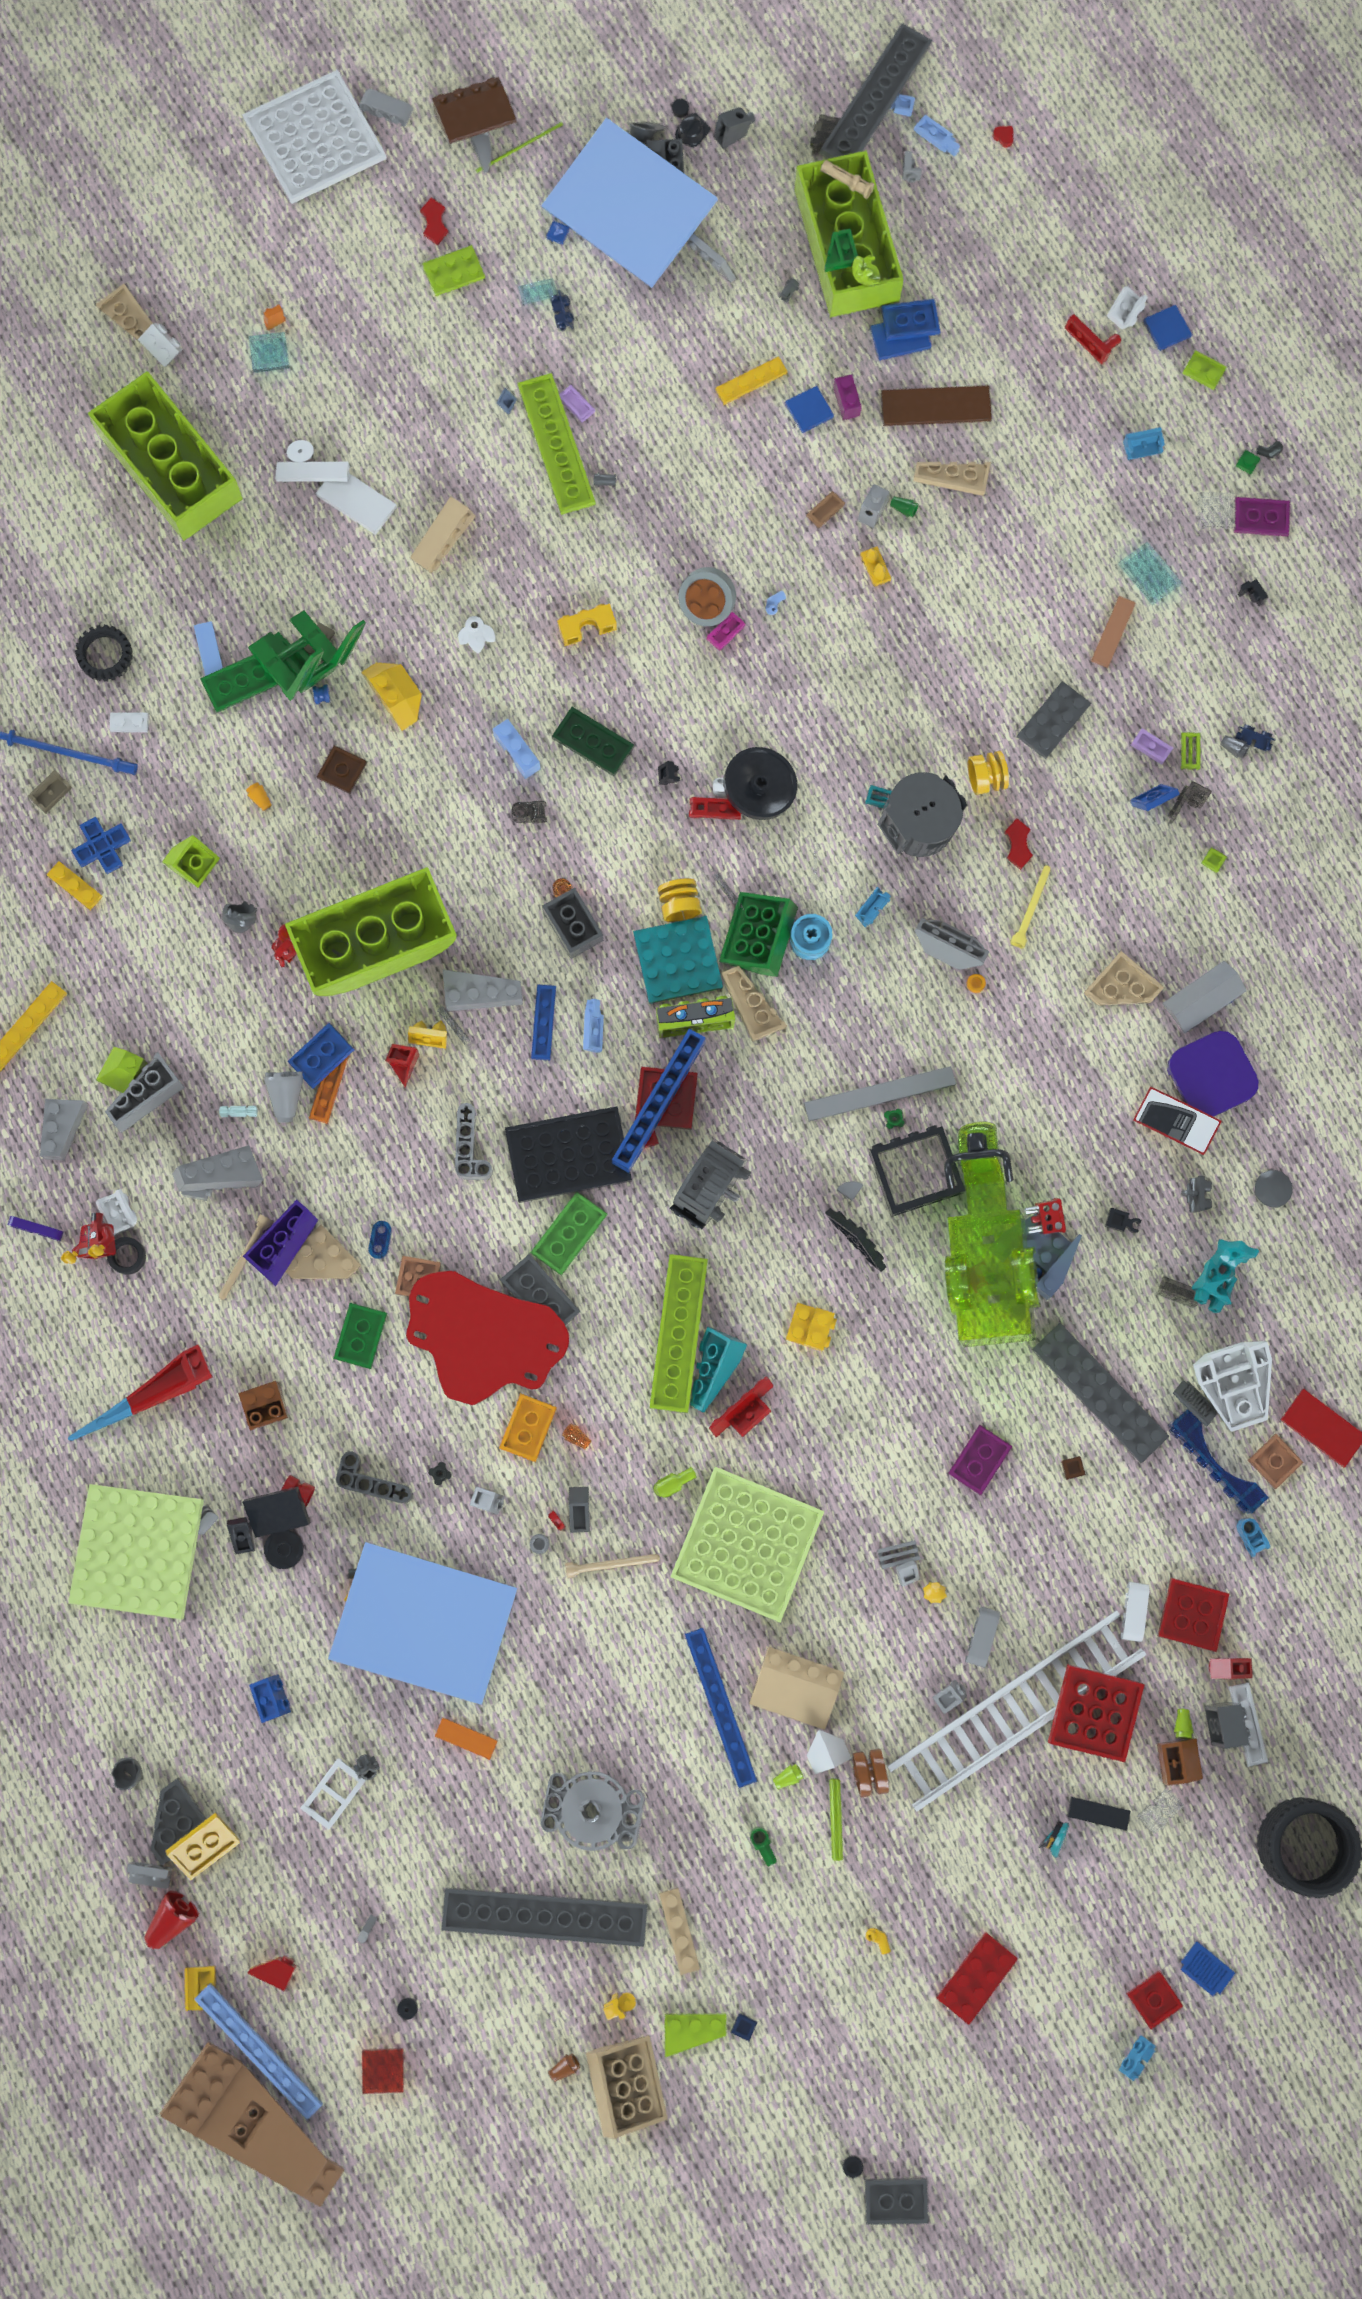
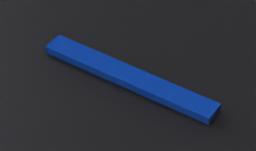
(720, 1707)

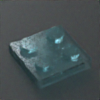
(269, 352)

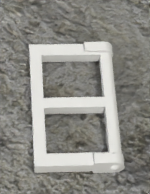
(322, 1785)

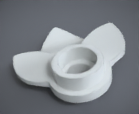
(477, 636)

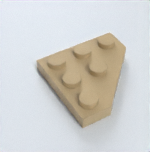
(1123, 984)
(322, 1258)

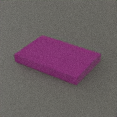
(1262, 516)
(980, 1460)

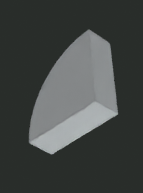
(850, 1189)
(366, 1929)

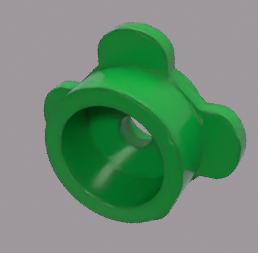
(889, 1117)

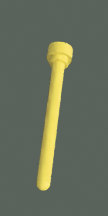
(1019, 939)

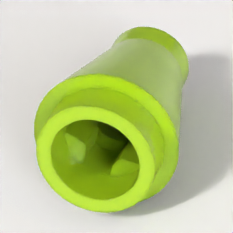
(1183, 1724)
(788, 1777)

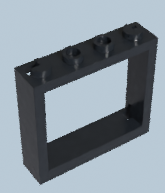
(913, 1137)

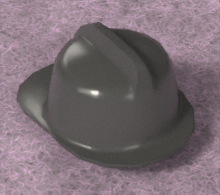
(644, 130)

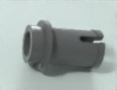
(789, 289)
(604, 479)

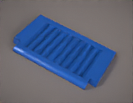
(1206, 1969)

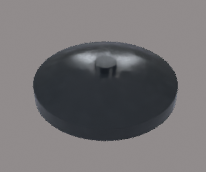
(760, 783)

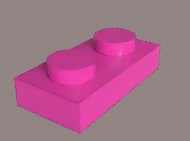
(726, 631)

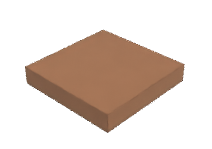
(1275, 1461)

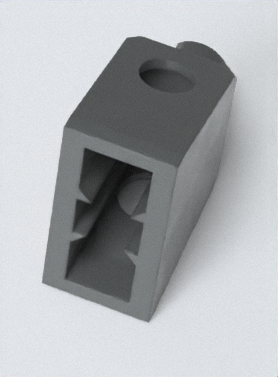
(732, 126)

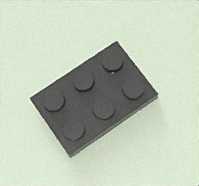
(896, 2201)

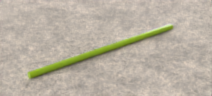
(522, 145)

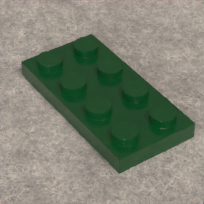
(593, 741)

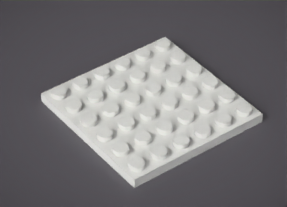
(314, 136)

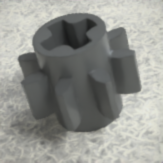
(366, 1767)

